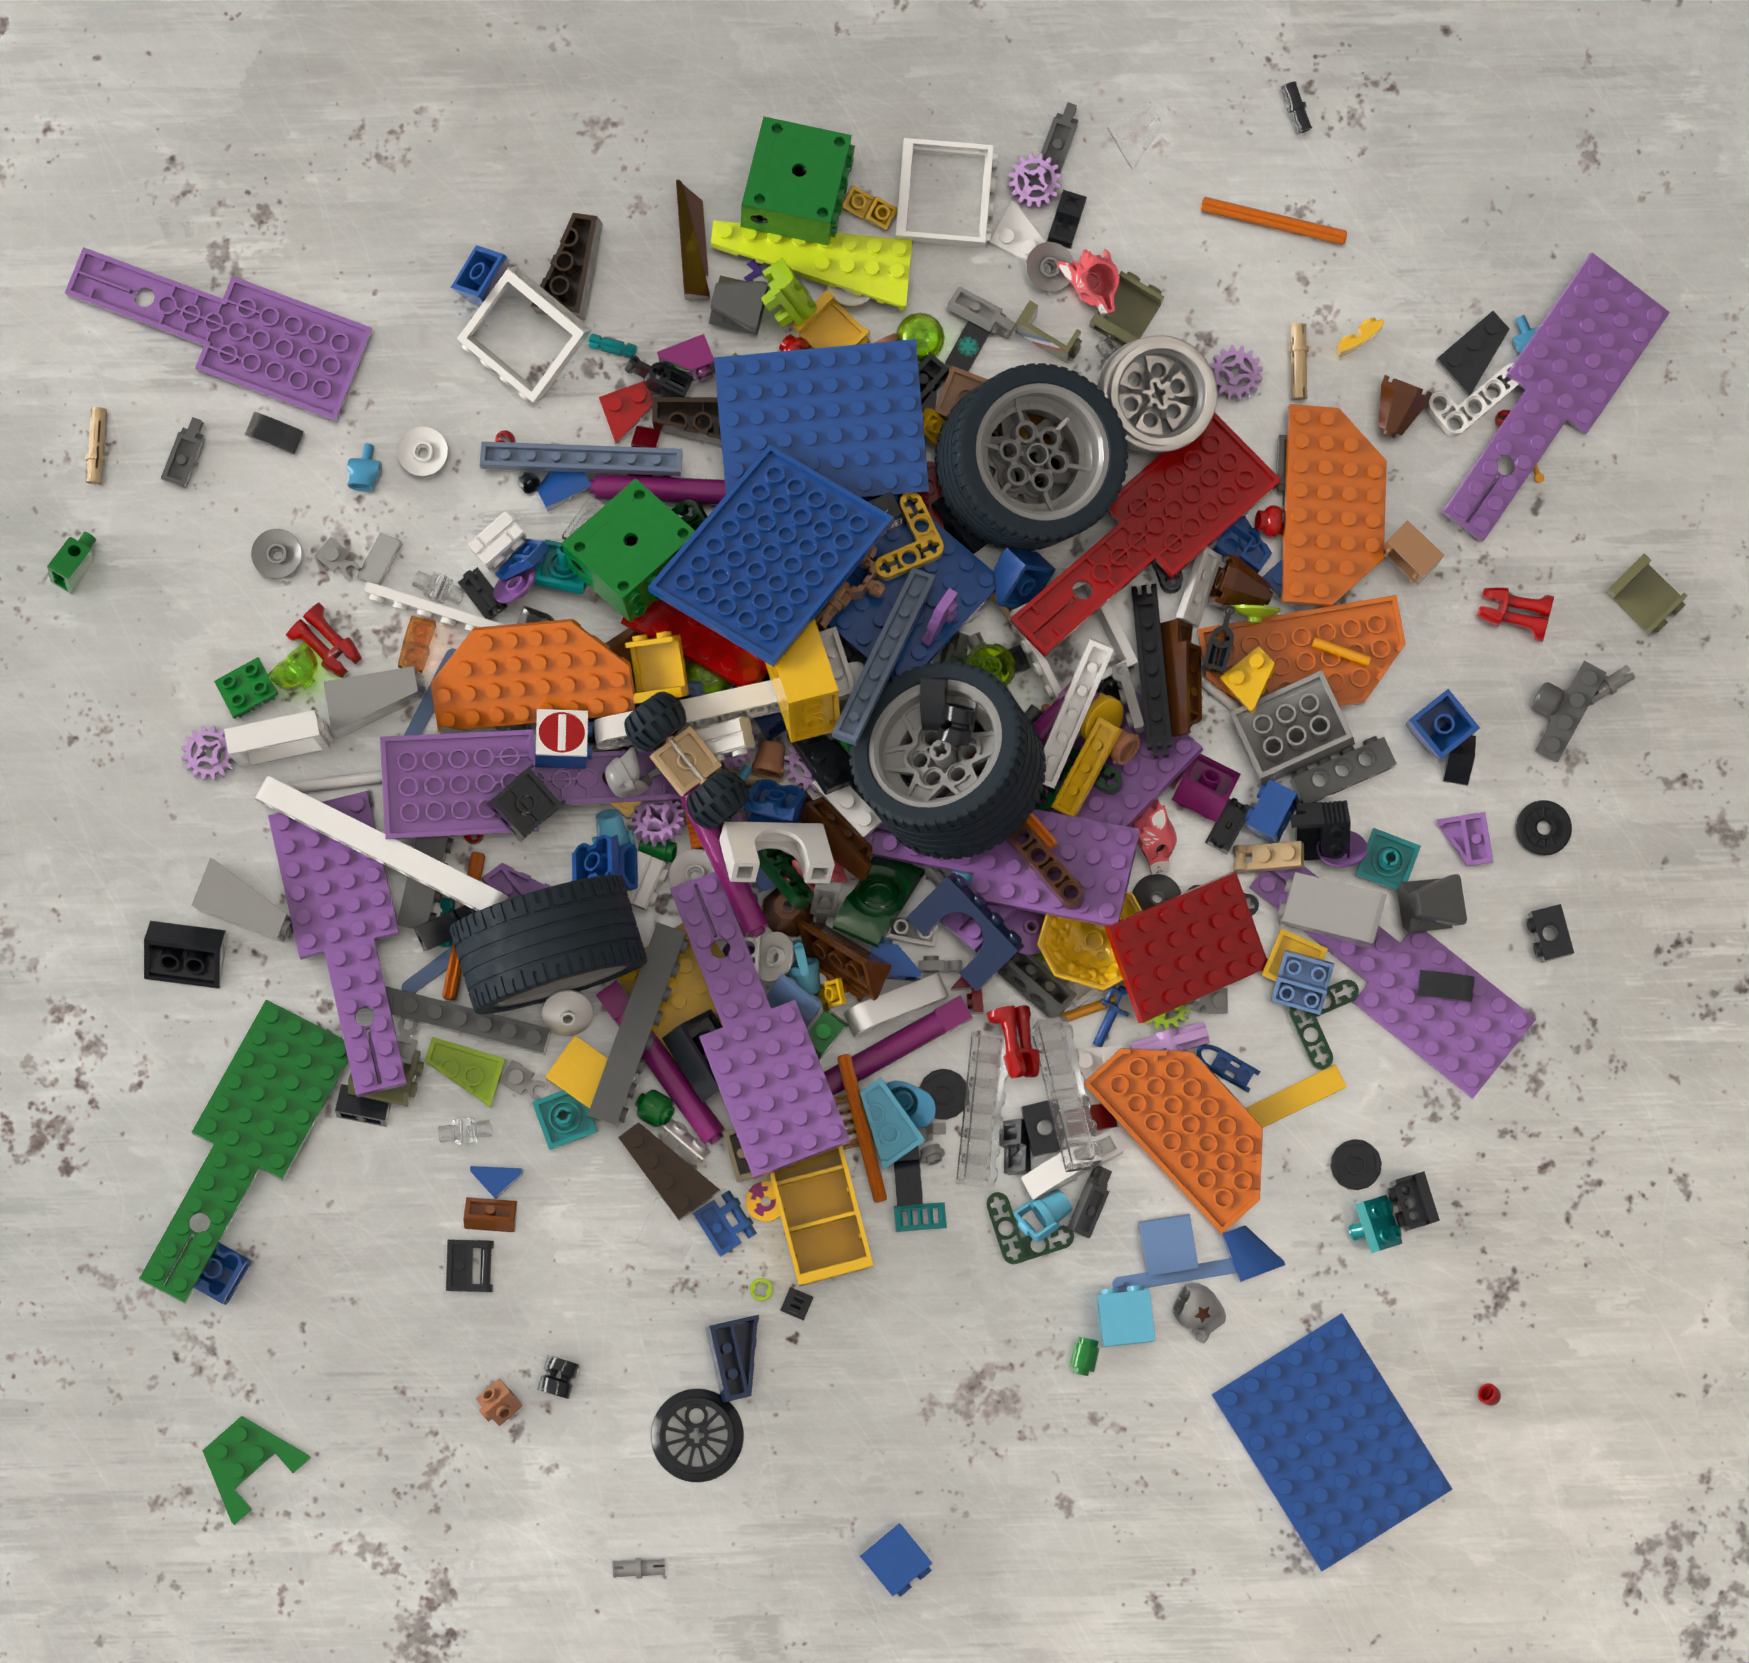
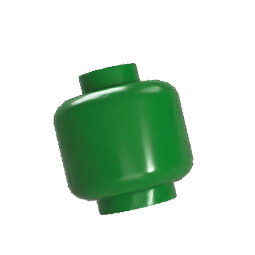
(654, 1108)

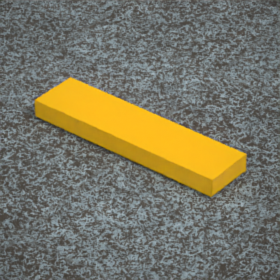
(1086, 767)
(1297, 1096)

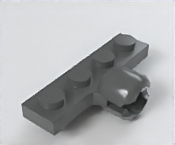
(1566, 708)

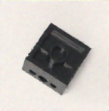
(524, 804)
(1324, 823)
(1421, 1197)

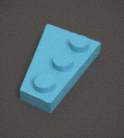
(890, 1124)

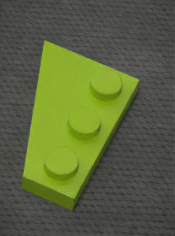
(467, 1067)

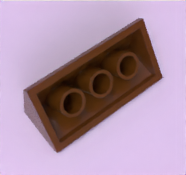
(844, 958)

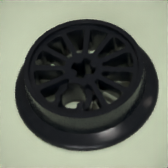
(697, 1399)

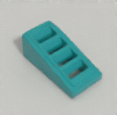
(919, 1207)

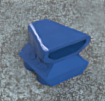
(775, 802)
(606, 858)
(223, 1274)

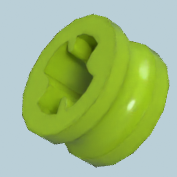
(753, 1287)

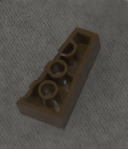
(574, 265)
(688, 417)
(673, 1178)

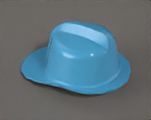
(915, 1102)

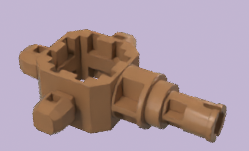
(846, 592)

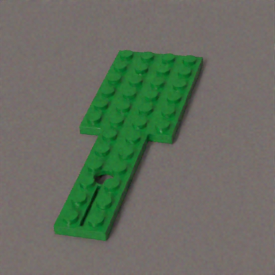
(254, 1123)

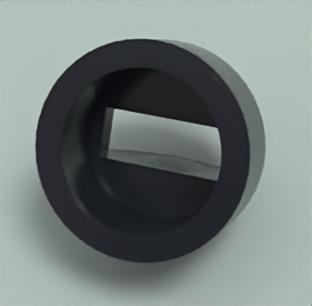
(531, 487)

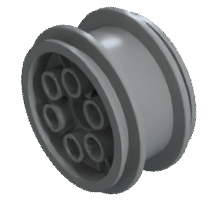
(1195, 380)

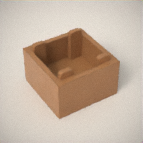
(956, 386)
(1412, 552)

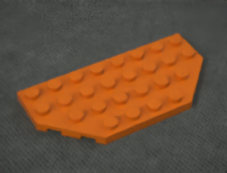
(1330, 506)
(1362, 626)
(516, 668)
(1186, 1127)

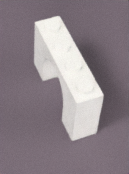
(802, 840)

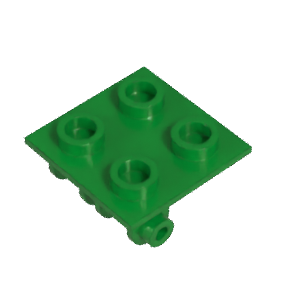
(246, 688)

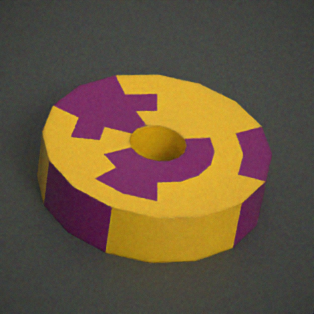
(754, 1205)

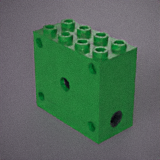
(797, 181)
(626, 548)

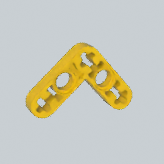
(921, 539)

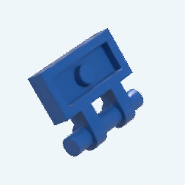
(717, 1227)

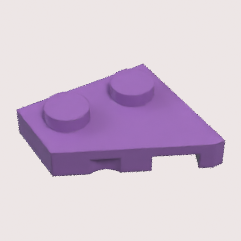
(943, 613)
(1469, 837)
(511, 882)

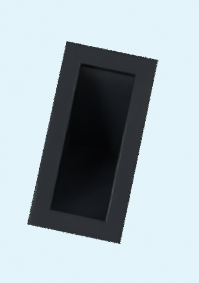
(1460, 762)

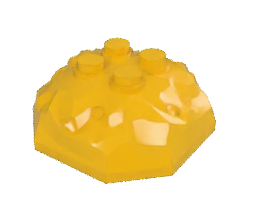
(1082, 949)

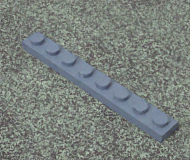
(581, 458)
(883, 656)

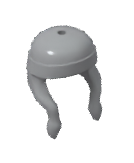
(624, 774)

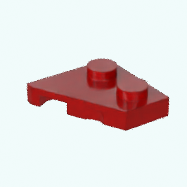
(626, 408)

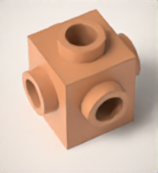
(498, 1403)

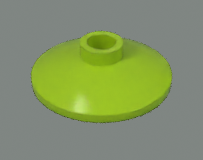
(1255, 612)

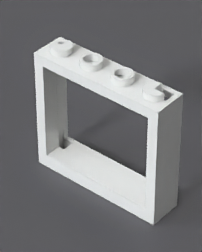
(955, 149)
(550, 306)
(1113, 630)
(278, 738)

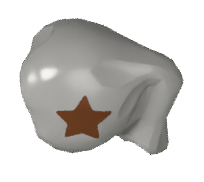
(1199, 1310)

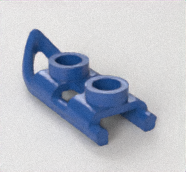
(1223, 1062)

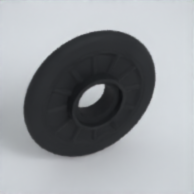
(1544, 811)

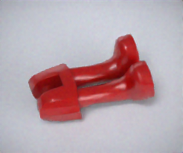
(1502, 615)
(302, 632)
(1022, 1060)

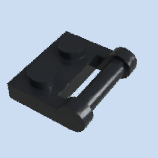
(460, 1265)

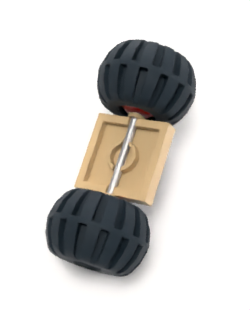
(686, 760)

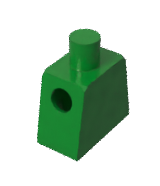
(72, 562)
(826, 1032)

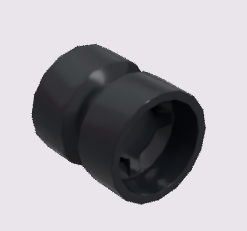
(956, 724)
(556, 1386)

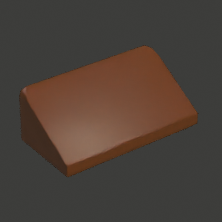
(490, 1214)

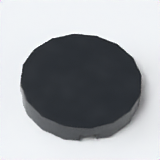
(947, 1091)
(1355, 1164)

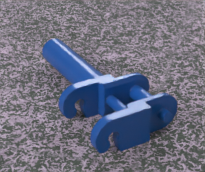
(1110, 1015)

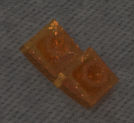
(416, 643)

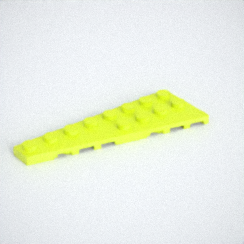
(851, 261)

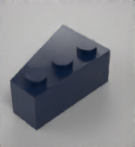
(733, 1355)

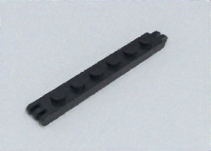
(1152, 670)

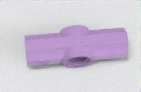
(1176, 1039)

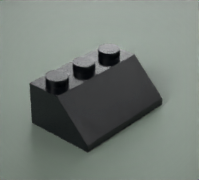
(184, 954)
(690, 1055)

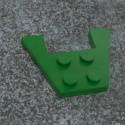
(239, 1454)

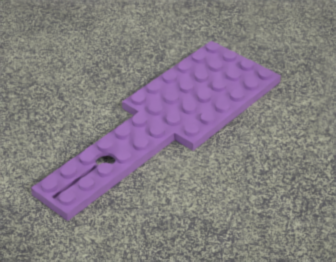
(247, 336)
(1567, 376)
(445, 780)
(1142, 784)
(1091, 850)
(339, 910)
(1452, 1036)
(760, 1053)

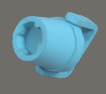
(611, 823)
(805, 969)
(1048, 1211)

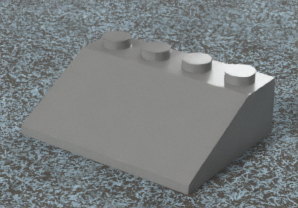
(1293, 728)

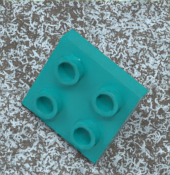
(556, 573)
(1387, 860)
(563, 1119)
(1376, 1224)

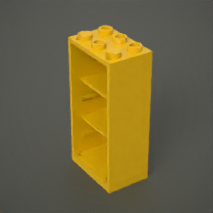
(806, 687)
(821, 1218)

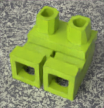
(789, 292)

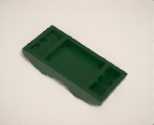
(877, 900)

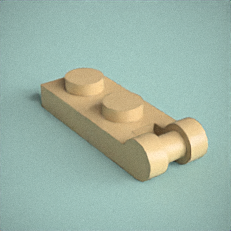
(1269, 857)

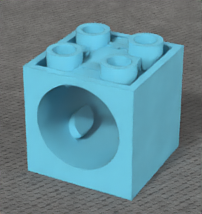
(1125, 1316)

